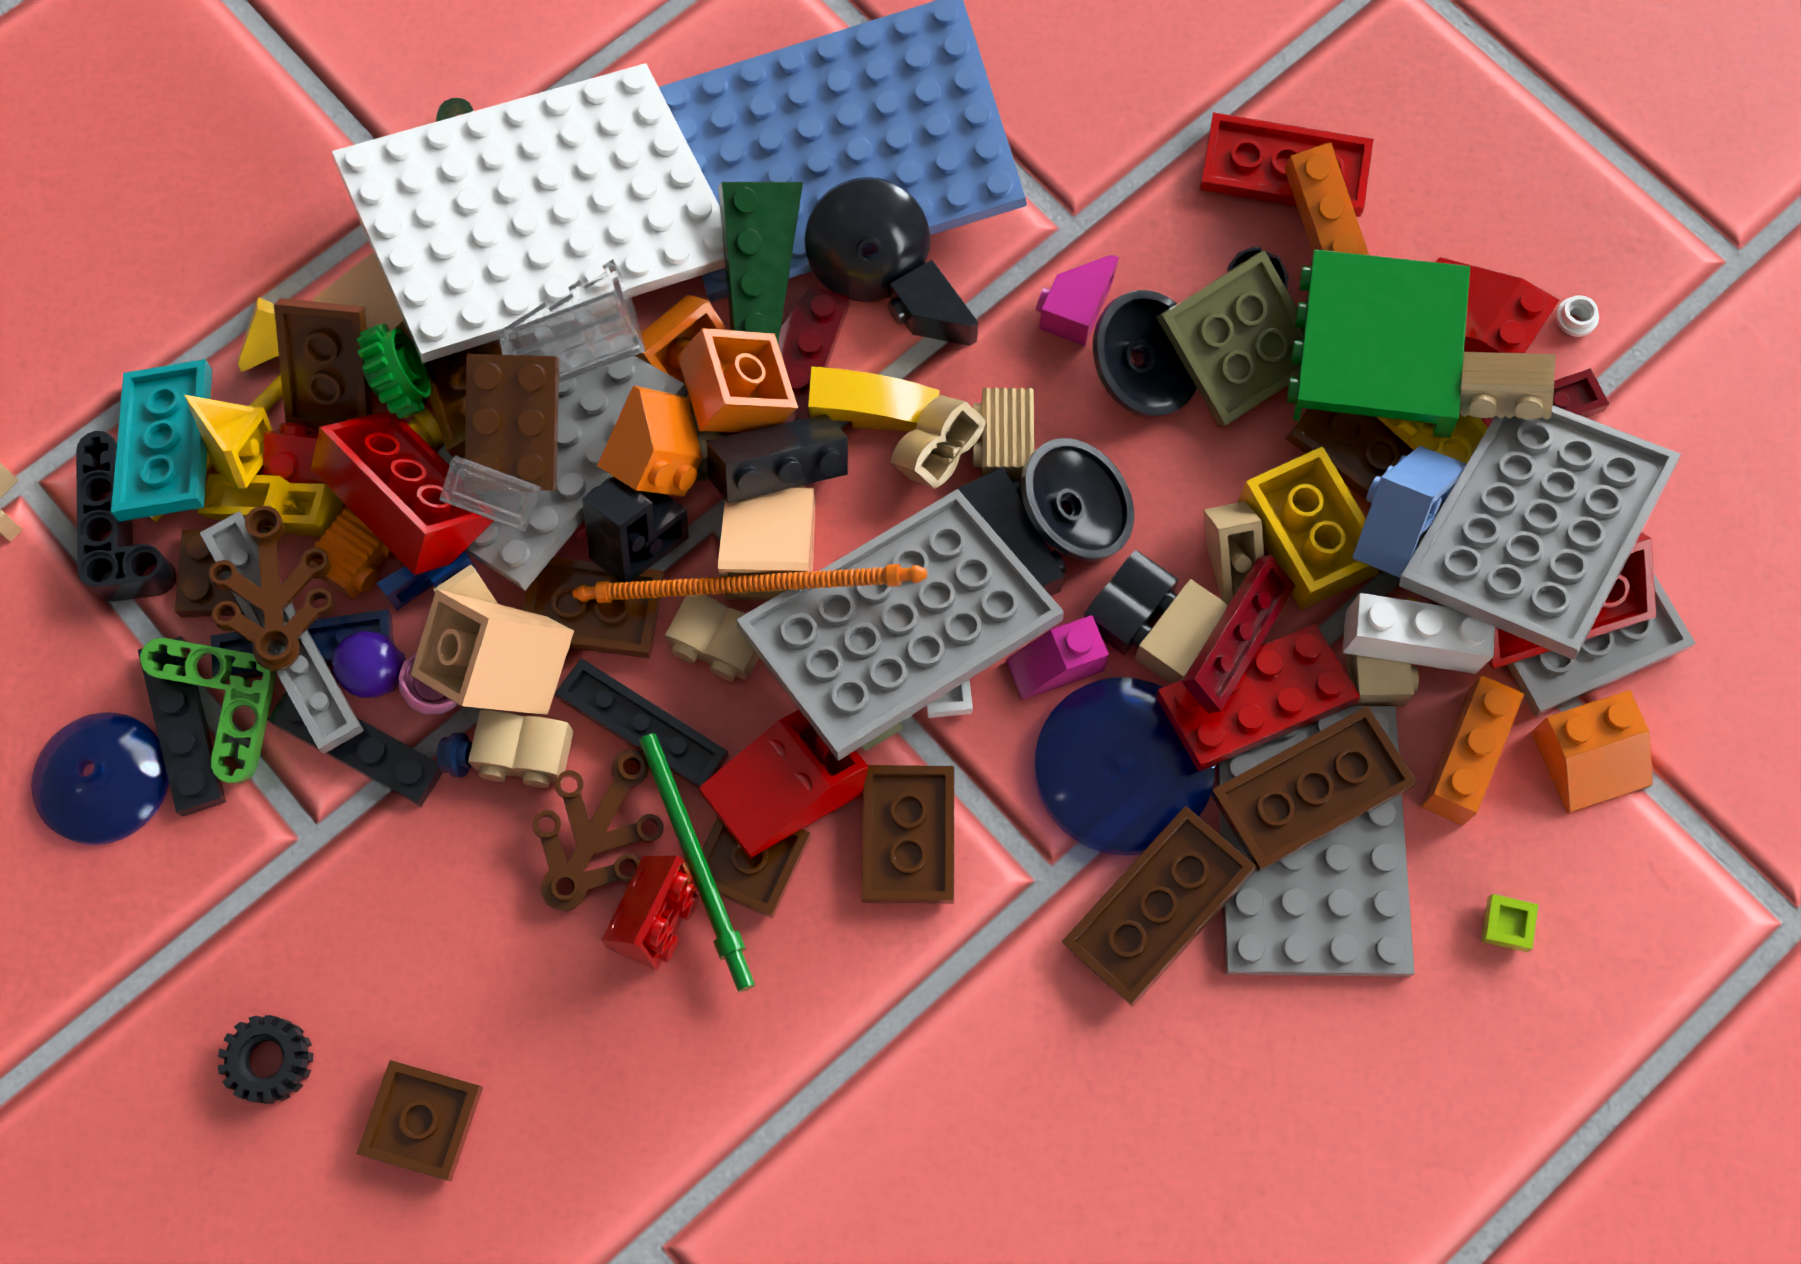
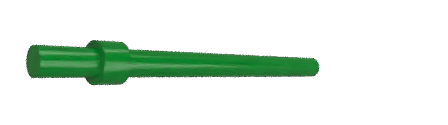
(728, 942)

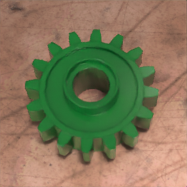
(394, 370)

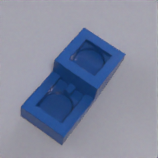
(405, 586)

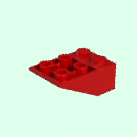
(782, 784)
(652, 911)

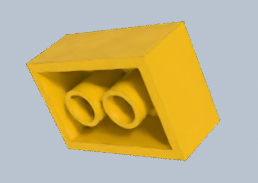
(1310, 526)

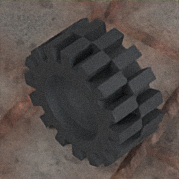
(238, 1054)

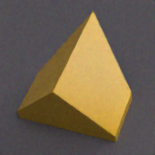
(260, 338)
(232, 437)

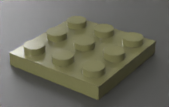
(1236, 337)

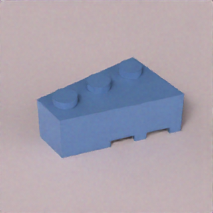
(1404, 508)

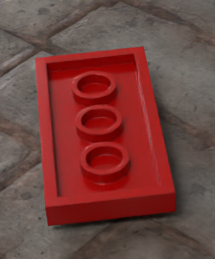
(1250, 157)
(1280, 691)

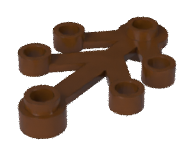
(272, 596)
(592, 837)

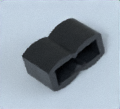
(1132, 601)

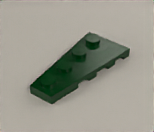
(758, 249)

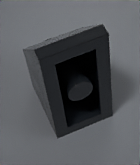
(931, 306)

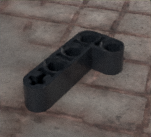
(117, 553)

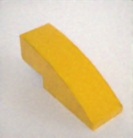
(867, 399)
(302, 506)

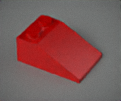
(1503, 311)

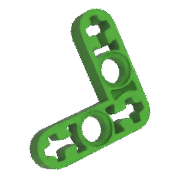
(236, 695)

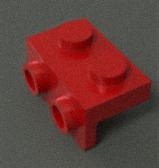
(290, 453)

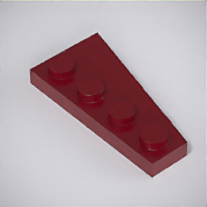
(809, 340)

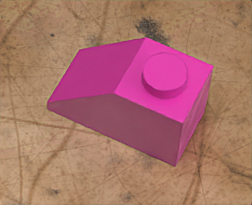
(1076, 299)
(1058, 658)

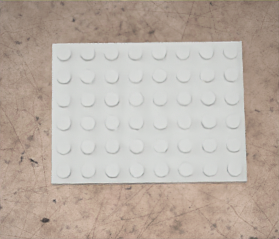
(527, 199)

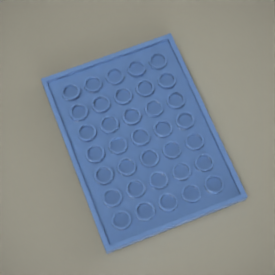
(870, 100)

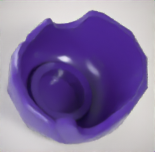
(367, 664)

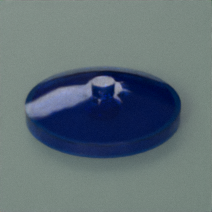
(1116, 767)

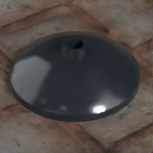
(861, 214)
(1158, 378)
(1077, 499)

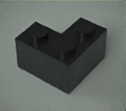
(631, 528)

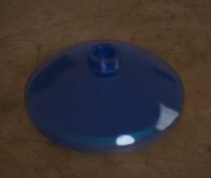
(120, 791)

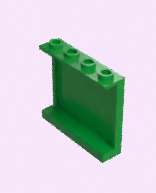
(1381, 338)

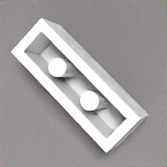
(1417, 634)

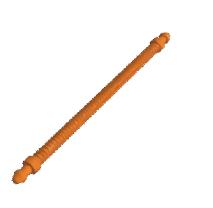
(891, 575)

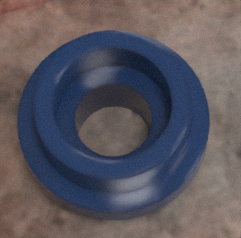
(454, 754)

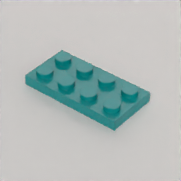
(158, 442)

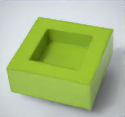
(1509, 923)

